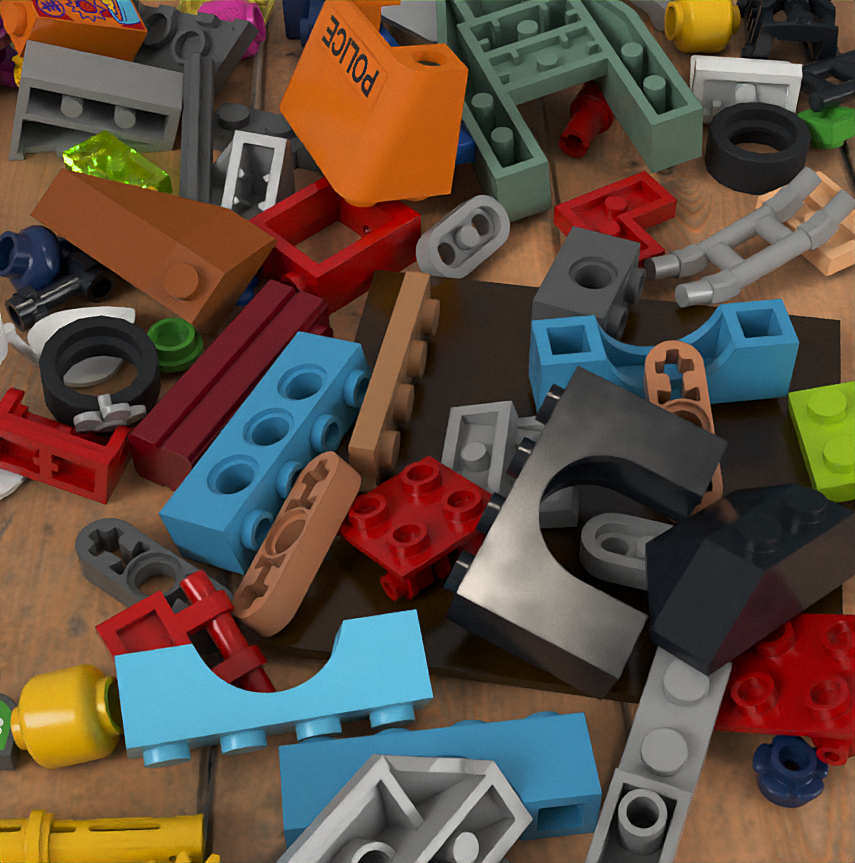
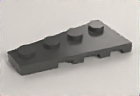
(177, 35)

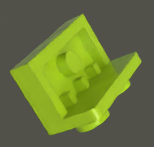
(826, 437)

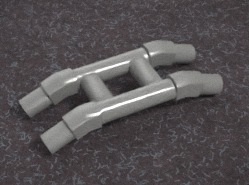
(767, 223)

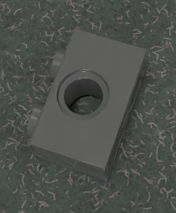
(592, 277)

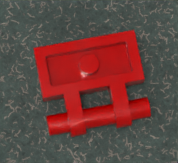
(154, 626)

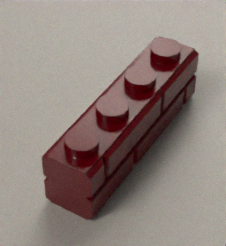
(220, 380)

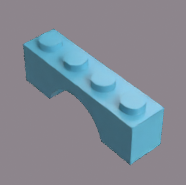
(181, 705)

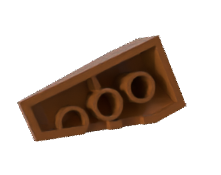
(168, 246)

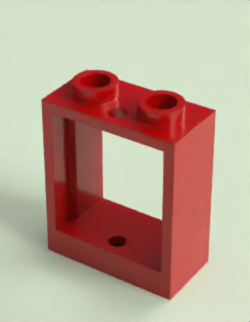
(387, 243)

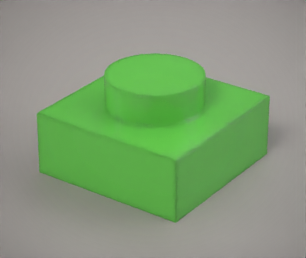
(830, 126)

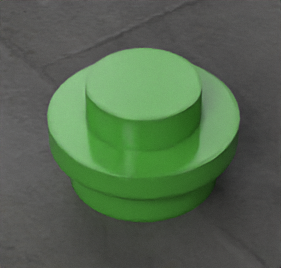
(176, 344)

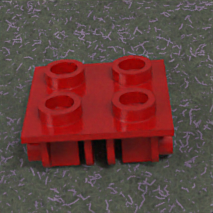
(417, 525)
(798, 685)

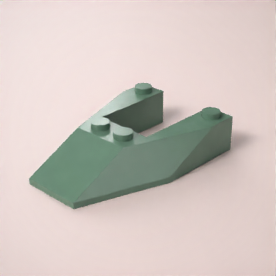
(545, 46)

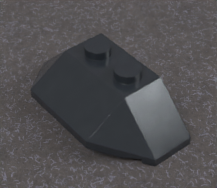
(744, 570)

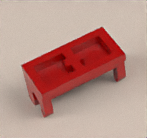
(58, 454)

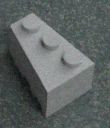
(78, 94)

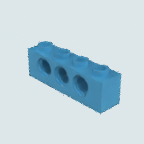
(253, 463)

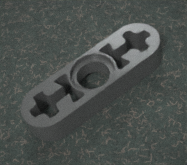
(143, 559)

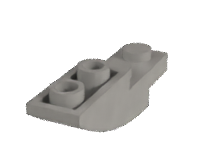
(659, 764)

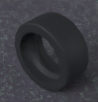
(758, 124)
(95, 338)

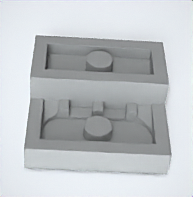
(482, 445)

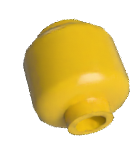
(701, 24)
(68, 716)

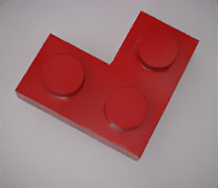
(621, 211)

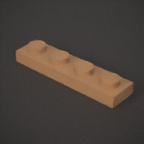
(389, 392)

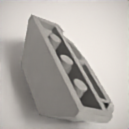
(416, 814)

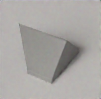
(253, 174)

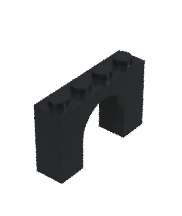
(516, 587)

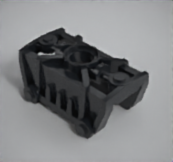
(805, 22)

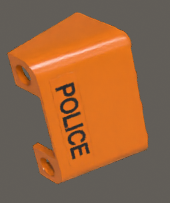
(372, 111)

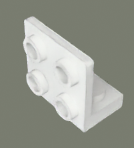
(731, 81)

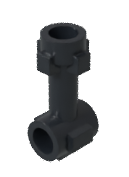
(81, 276)

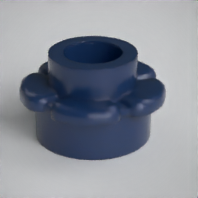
(785, 786)

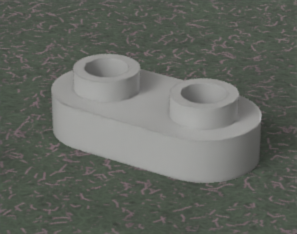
(460, 243)
(615, 547)

